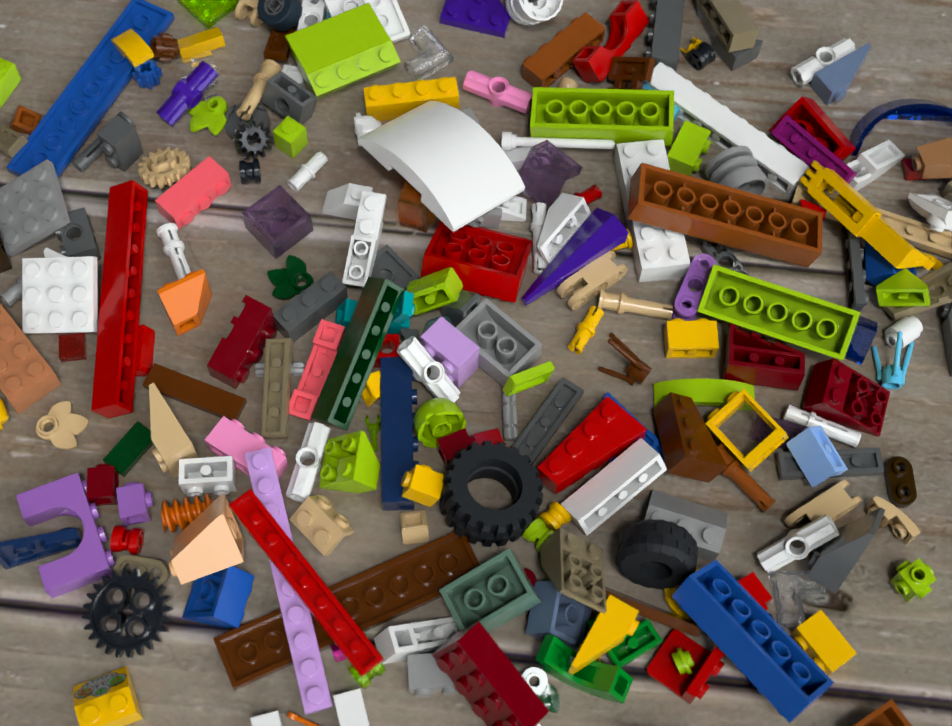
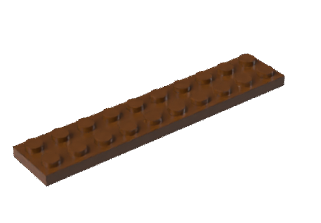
(368, 598)

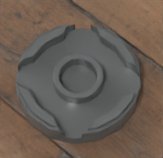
(233, 121)

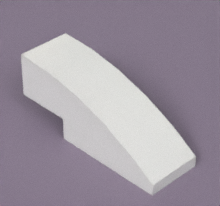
(874, 163)

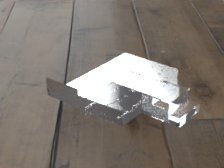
(188, 65)

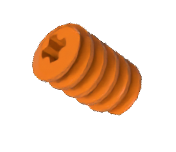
(182, 514)

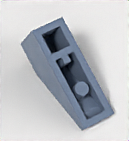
(835, 79)

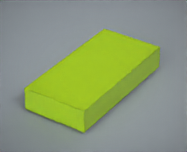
(528, 378)

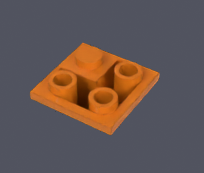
(186, 301)

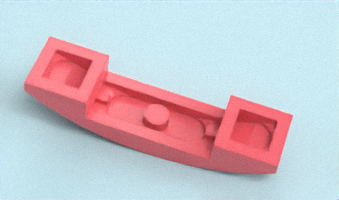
(326, 345)

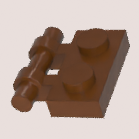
(631, 69)

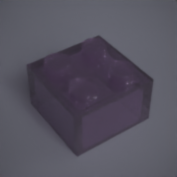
(277, 221)

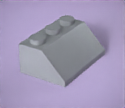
(702, 522)

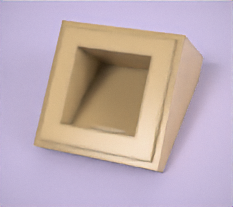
(414, 527)

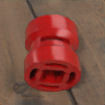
(127, 539)

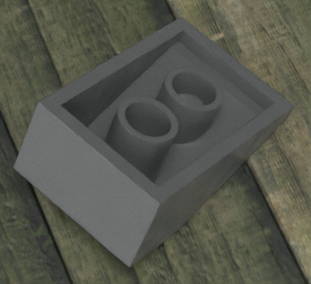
(837, 557)

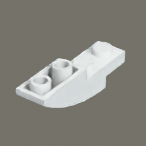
(365, 239)

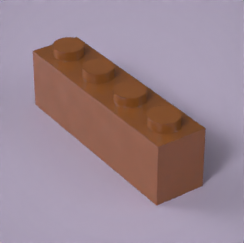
(556, 56)

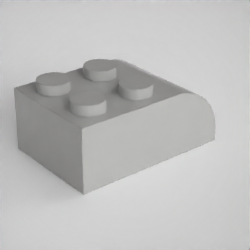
(502, 342)

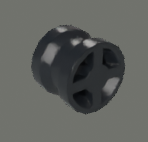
(700, 56)
(250, 171)

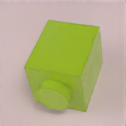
(290, 137)

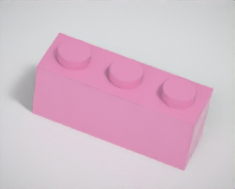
(232, 440)

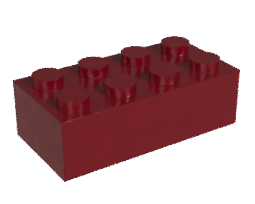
(489, 679)

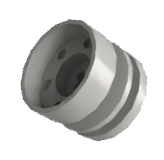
(737, 170)

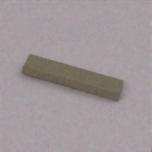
(276, 388)

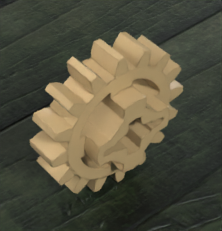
(164, 167)

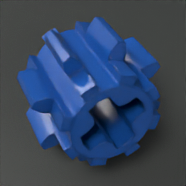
(147, 74)

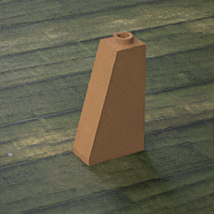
(934, 159)

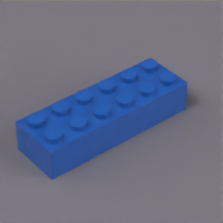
(752, 640)

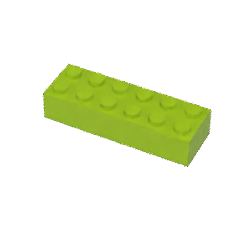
(603, 114)
(779, 312)

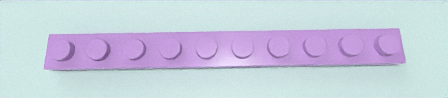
(295, 614)

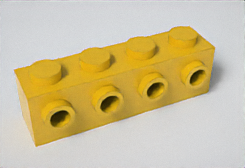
(396, 99)

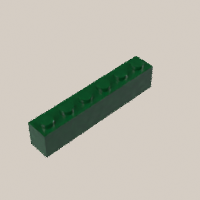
(357, 353)

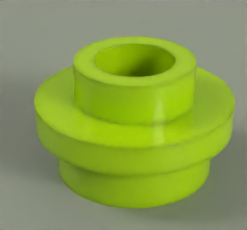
(683, 661)

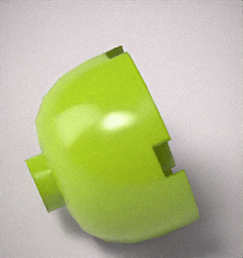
(437, 419)

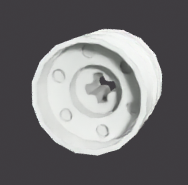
(532, 13)

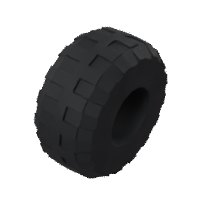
(656, 554)

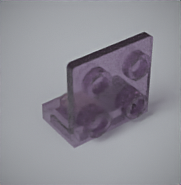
(546, 172)

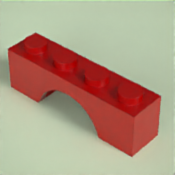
(626, 25)

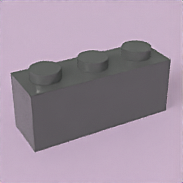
(310, 307)

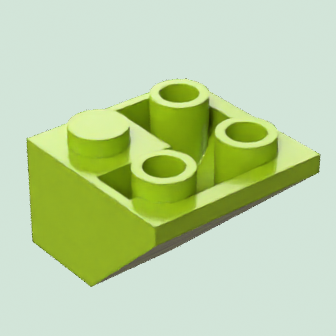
(349, 464)

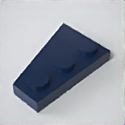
(32, 548)

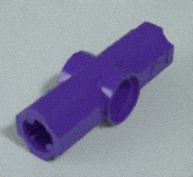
(187, 93)

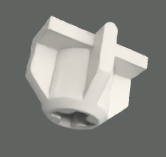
(365, 124)

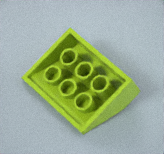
(342, 50)

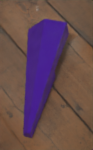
(592, 240)

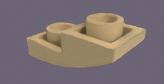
(901, 524)

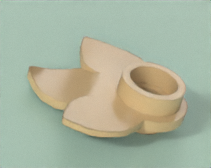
(65, 426)

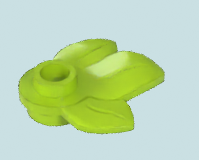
(209, 114)

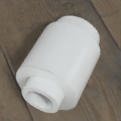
(909, 326)

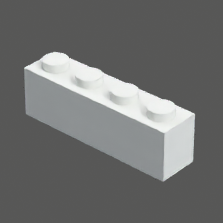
(614, 486)

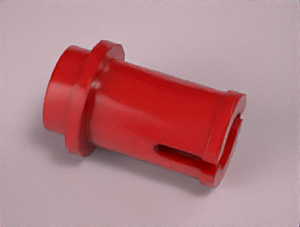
(590, 194)

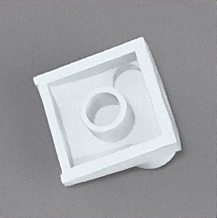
(934, 208)

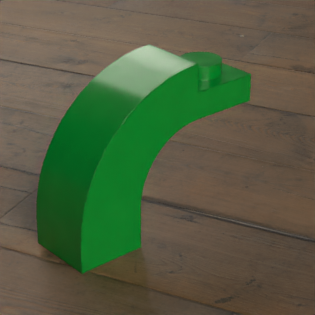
(595, 679)

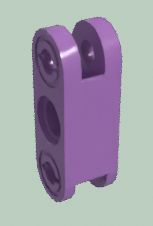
(688, 301)

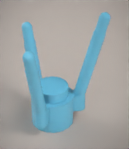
(893, 375)

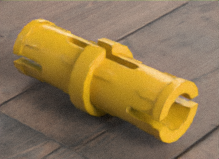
(585, 330)

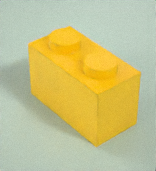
(691, 338)
(823, 643)

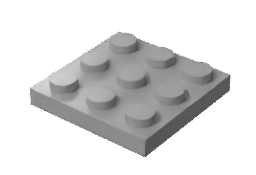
(31, 208)

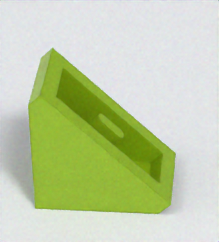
(903, 290)

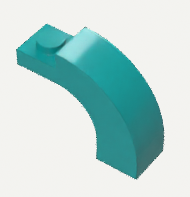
(400, 319)

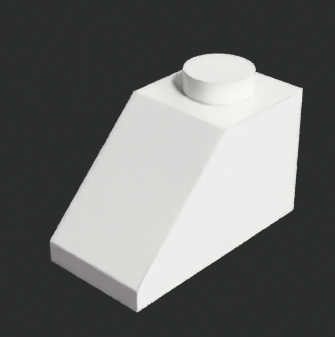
(344, 200)

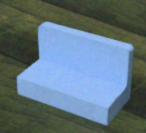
(816, 455)

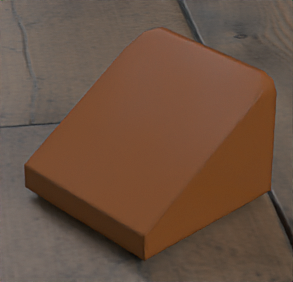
(24, 120)

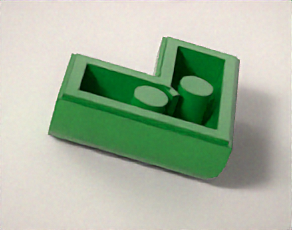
(632, 647)

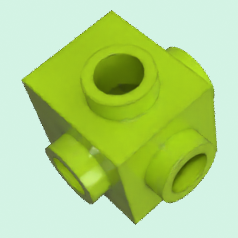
(913, 579)

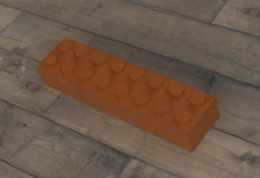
(725, 215)

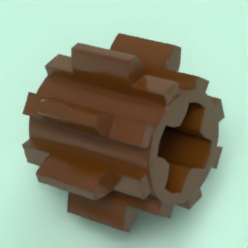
(164, 47)

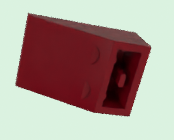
(846, 397)

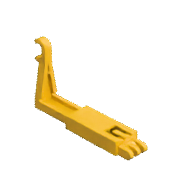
(864, 219)

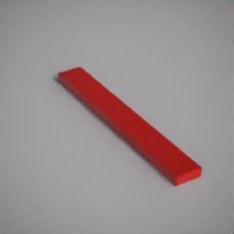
(306, 583)

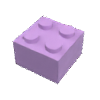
(452, 350)

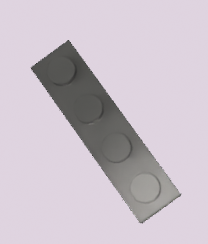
(853, 268)
(548, 419)
(858, 462)

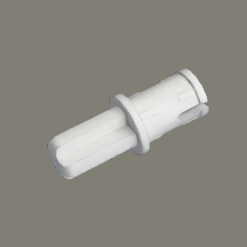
(307, 171)

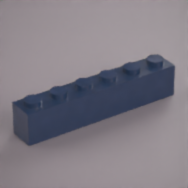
(396, 431)

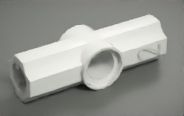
(804, 72)
(419, 360)
(312, 448)
(812, 535)

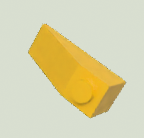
(606, 632)

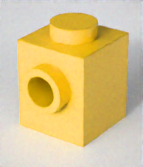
(422, 485)

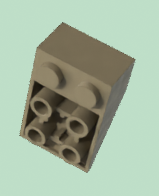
(575, 568)

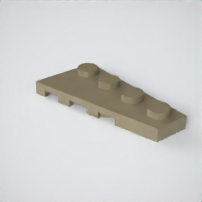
(940, 293)

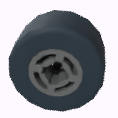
(280, 14)

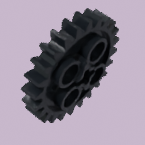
(103, 608)

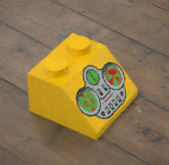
(107, 700)

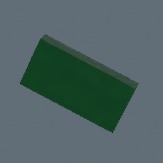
(130, 449)

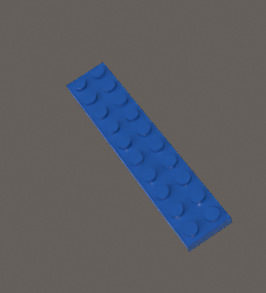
(89, 93)

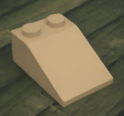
(167, 435)

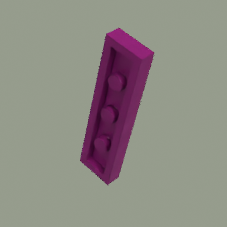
(809, 148)

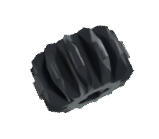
(256, 147)

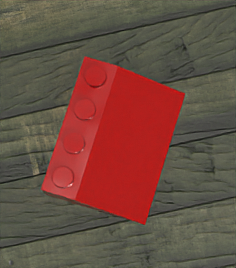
(482, 259)

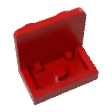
(685, 686)

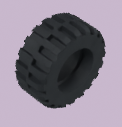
(501, 465)

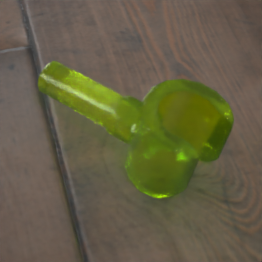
(373, 429)

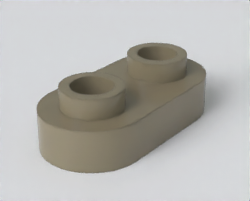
(144, 564)

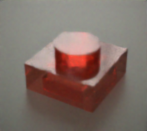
(72, 347)

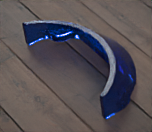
(899, 110)

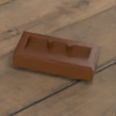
(277, 46)

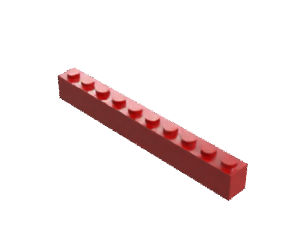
(120, 301)

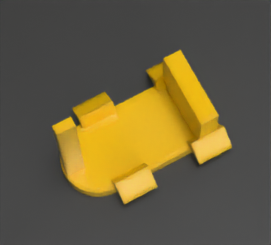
(695, 42)

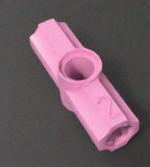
(498, 91)

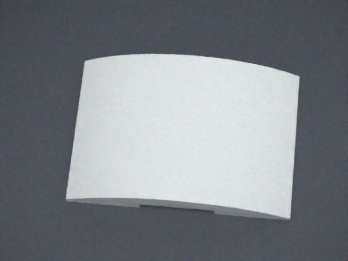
(447, 161)

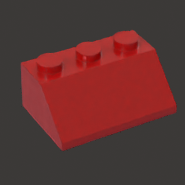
(819, 125)

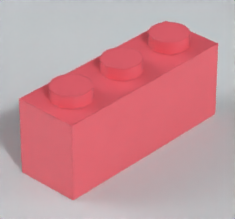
(193, 192)

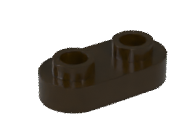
(900, 480)

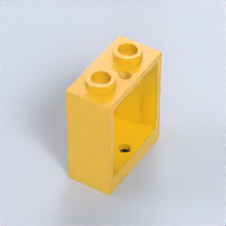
(765, 448)

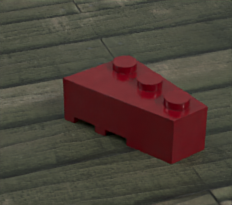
(244, 344)
(761, 362)

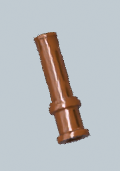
(745, 481)

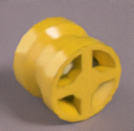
(555, 516)

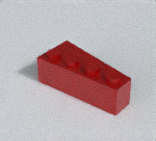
(591, 444)

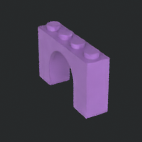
(90, 558)

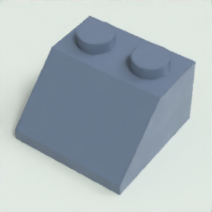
(558, 616)

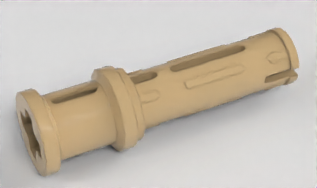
(269, 69)
(622, 304)

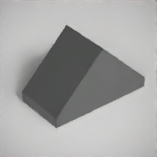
(737, 58)

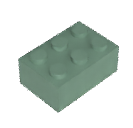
(491, 593)

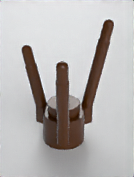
(637, 369)

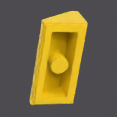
(200, 43)

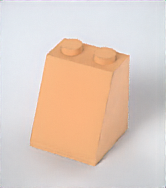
(208, 543)

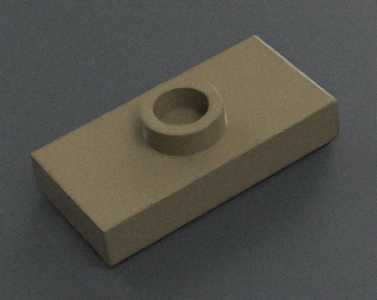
(10, 141)

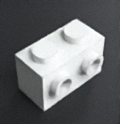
(207, 475)

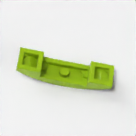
(702, 391)

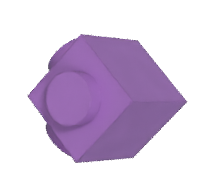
(134, 503)

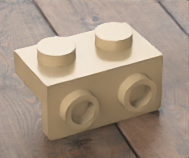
(321, 523)

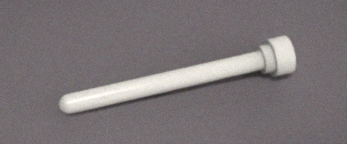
(510, 141)

